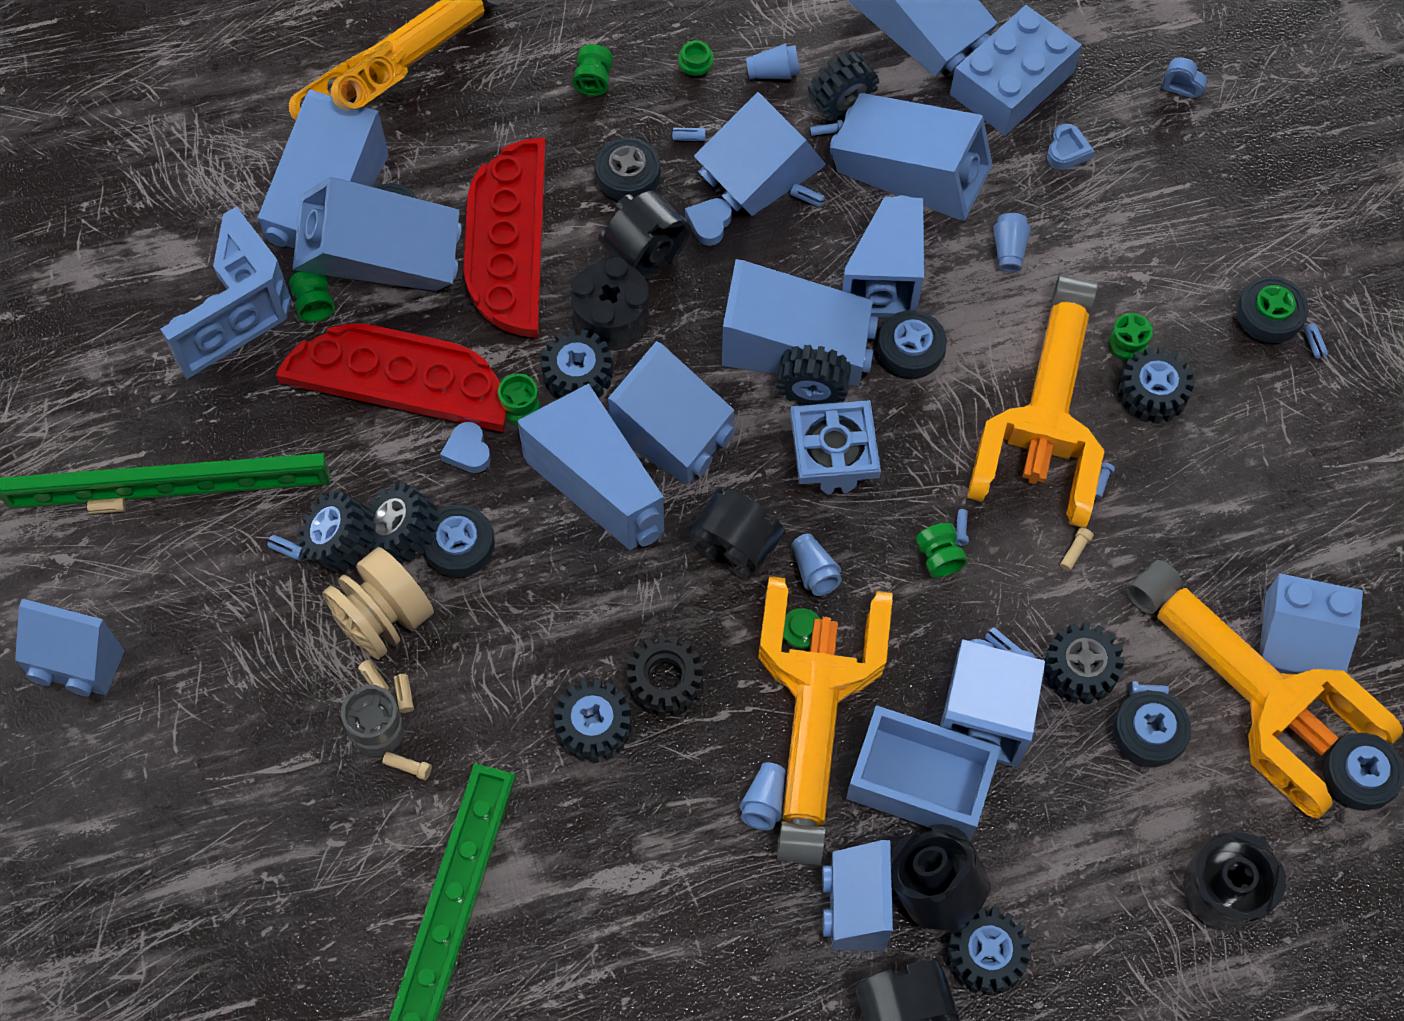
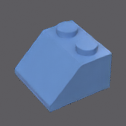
(1309, 625)
(66, 648)
(859, 897)

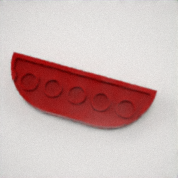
(506, 237)
(398, 373)

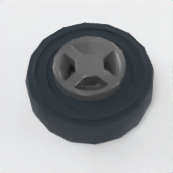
(621, 156)

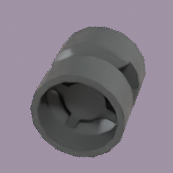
(372, 720)

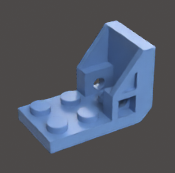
(249, 307)

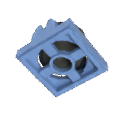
(834, 448)

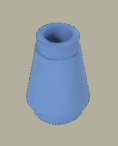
(774, 63)
(1011, 240)
(815, 565)
(764, 799)

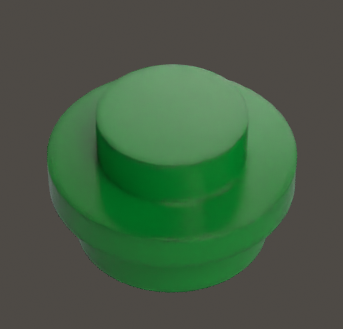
(695, 58)
(799, 627)

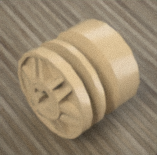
(374, 606)

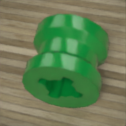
(1137, 329)

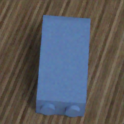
(932, 30)
(321, 146)
(915, 151)
(376, 236)
(781, 311)
(593, 465)

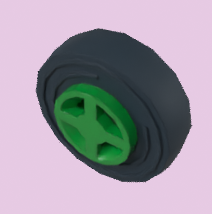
(1262, 299)

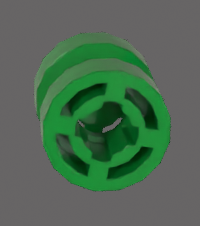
(592, 71)
(312, 297)
(514, 392)
(941, 550)

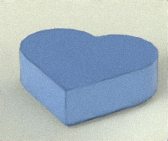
(1184, 78)
(1068, 148)
(709, 220)
(467, 448)

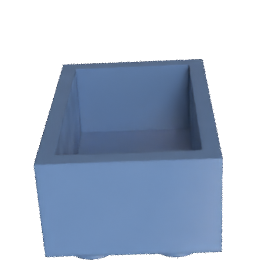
(1015, 69)
(923, 772)

